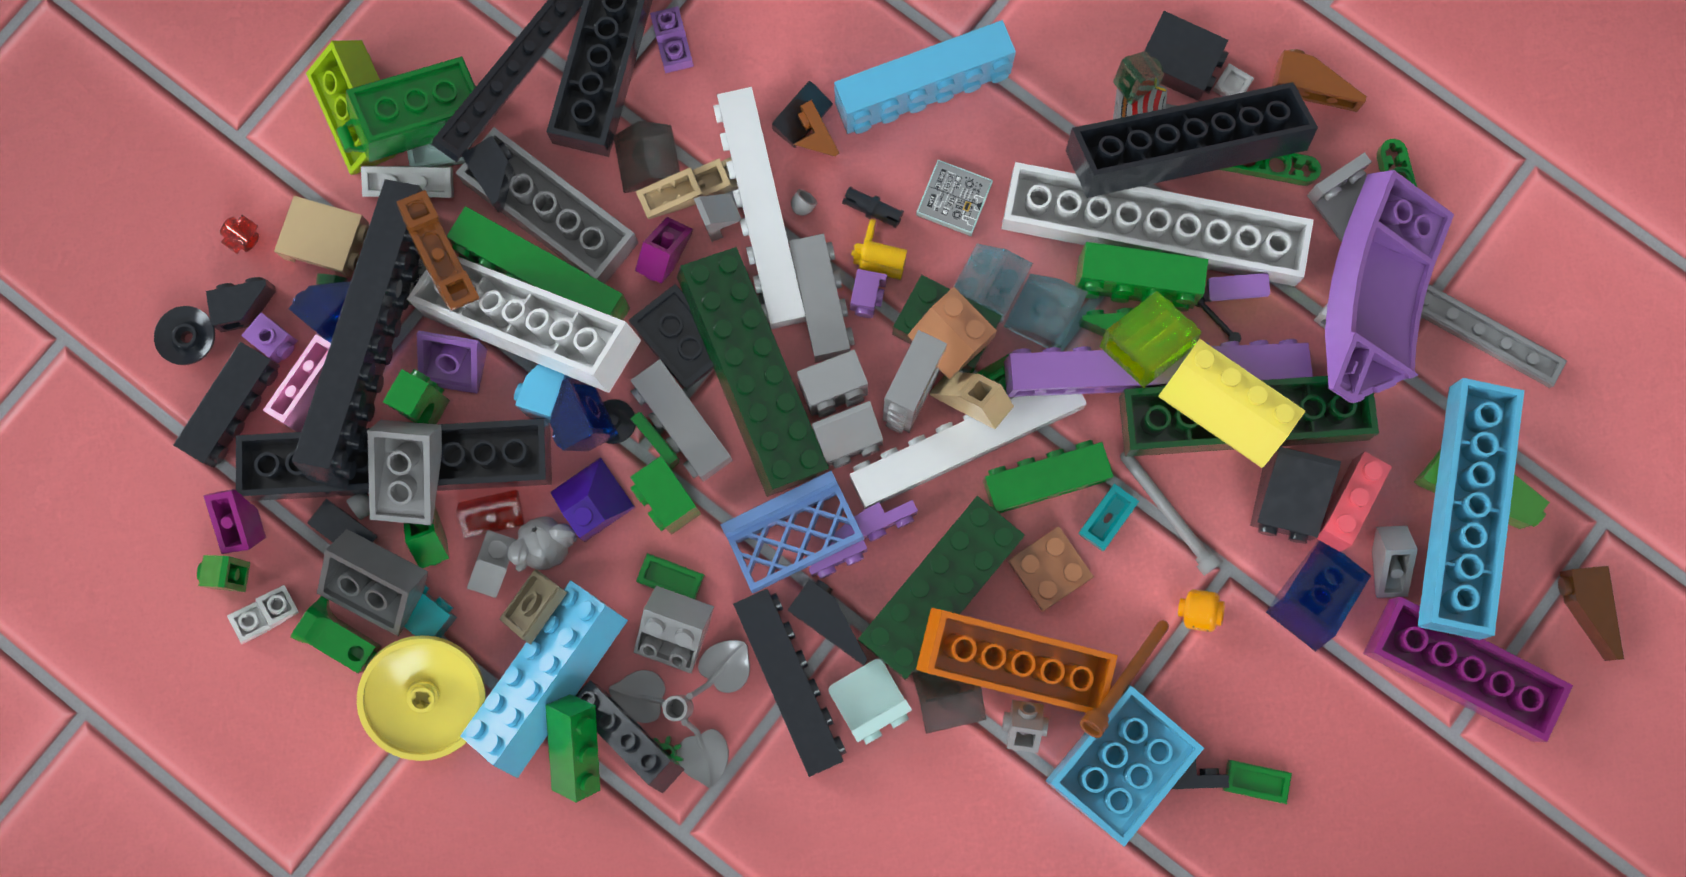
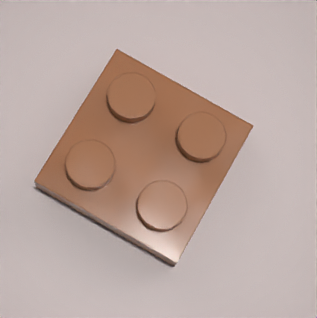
(1050, 568)

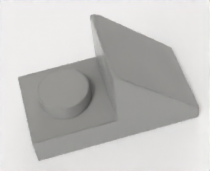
(717, 213)
(491, 564)

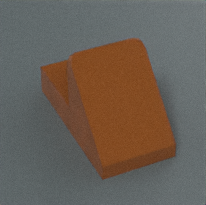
(820, 138)

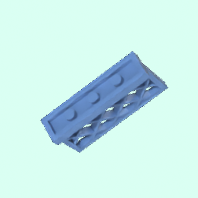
(787, 507)

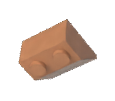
(959, 326)

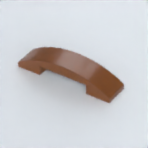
(436, 251)

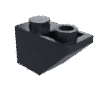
(238, 305)

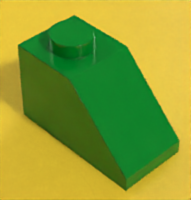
(427, 542)
(223, 573)

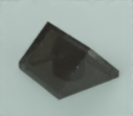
(645, 154)
(947, 702)

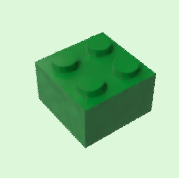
(666, 496)

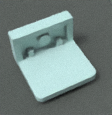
(869, 701)

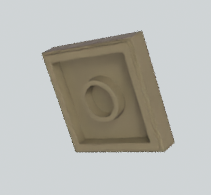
(533, 606)

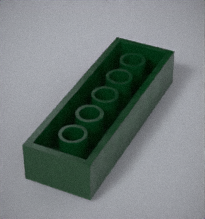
(942, 581)

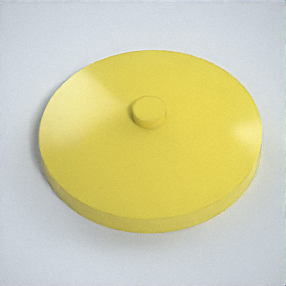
(420, 697)

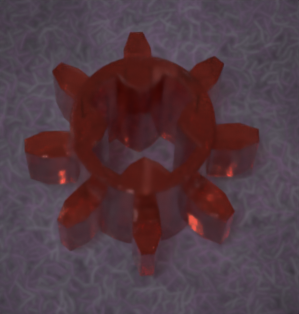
(239, 234)

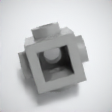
(1025, 726)

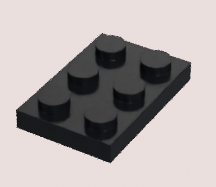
(674, 337)

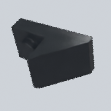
(1206, 779)

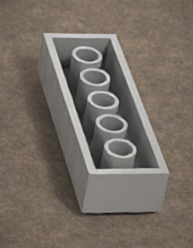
(559, 214)

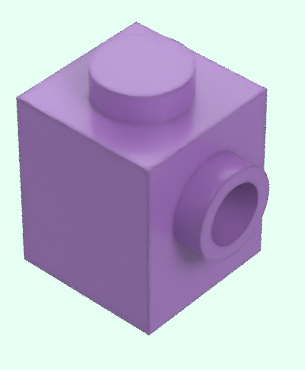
(270, 338)

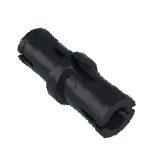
(873, 207)

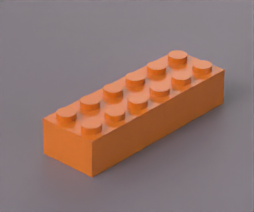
(1015, 661)

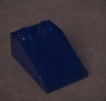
(1319, 595)

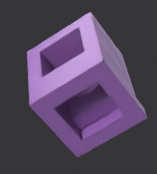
(867, 292)

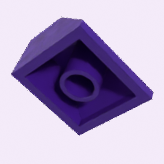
(592, 500)

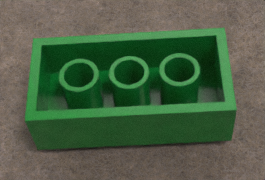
(1139, 273)

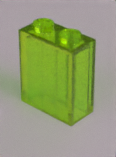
(1150, 339)

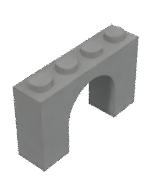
(913, 382)

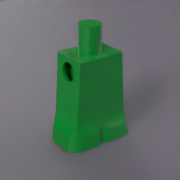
(334, 637)

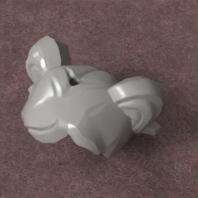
(541, 548)

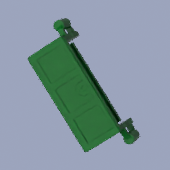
(404, 108)

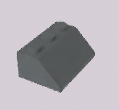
(371, 581)

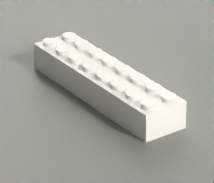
(535, 325)

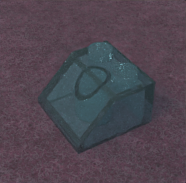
(1045, 310)

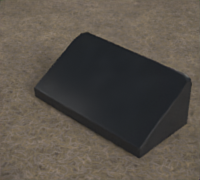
(788, 123)

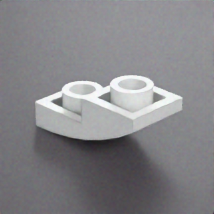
(263, 614)

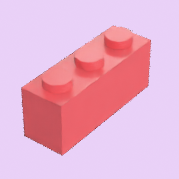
(1353, 501)

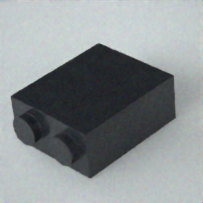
(1186, 55)

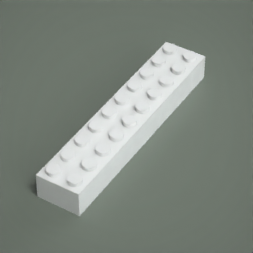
(1144, 218)

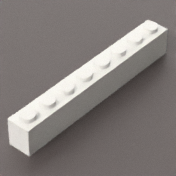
(761, 208)
(955, 446)

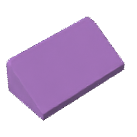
(1237, 287)

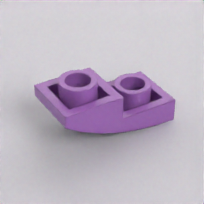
(671, 39)

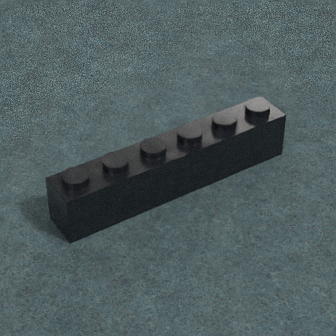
(789, 683)

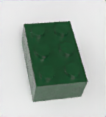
(921, 299)

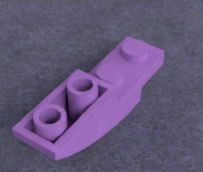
(872, 525)

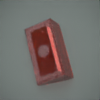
(490, 513)

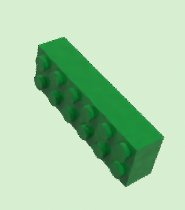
(505, 252)

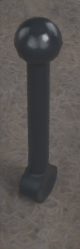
(1232, 336)

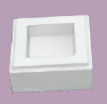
(1232, 81)

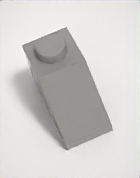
(1393, 561)

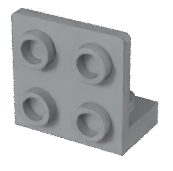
(1339, 192)

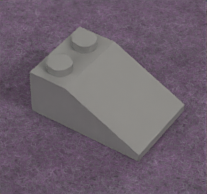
(403, 471)

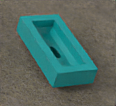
(1120, 506)

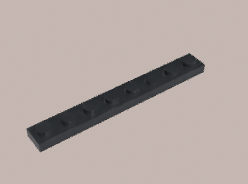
(505, 77)

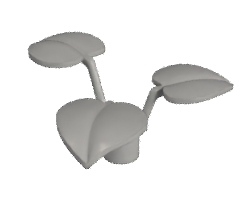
(642, 694)

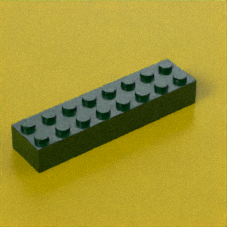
(751, 371)
(1157, 428)

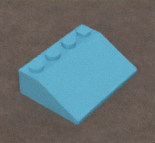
(1127, 769)

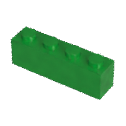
(1047, 478)

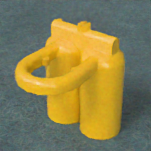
(878, 256)

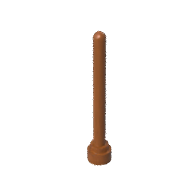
(1096, 721)

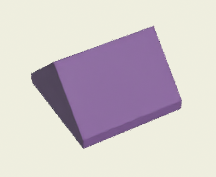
(451, 360)

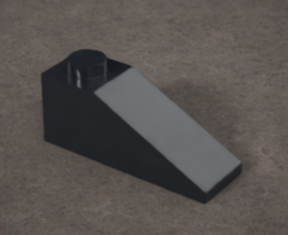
(822, 614)

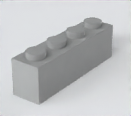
(820, 297)
(681, 420)

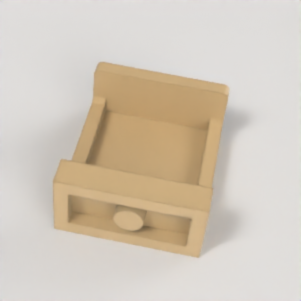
(322, 236)

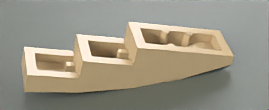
(683, 187)

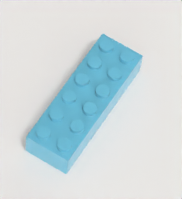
(924, 77)
(556, 664)

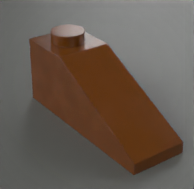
(1592, 603)

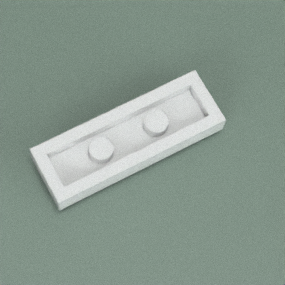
(435, 180)

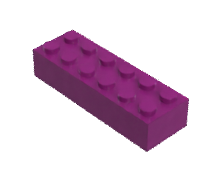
(1469, 672)

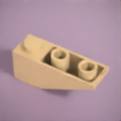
(974, 397)

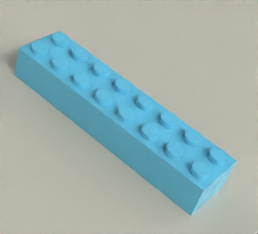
(1471, 509)

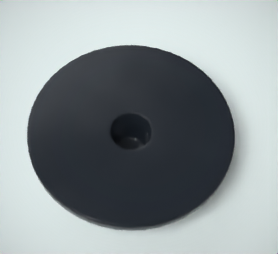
(620, 415)

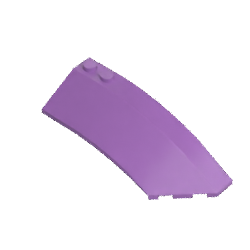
(1381, 285)

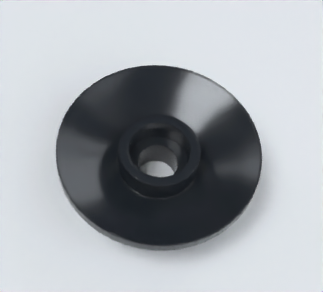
(171, 333)

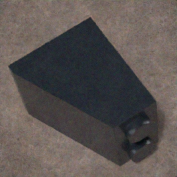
(1294, 494)

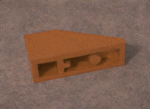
(1316, 81)

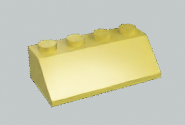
(1231, 403)

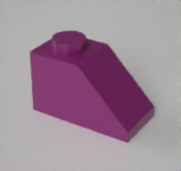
(662, 250)
(234, 521)

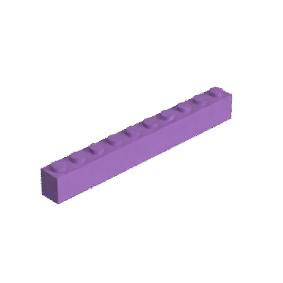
(1096, 372)

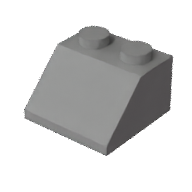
(848, 435)

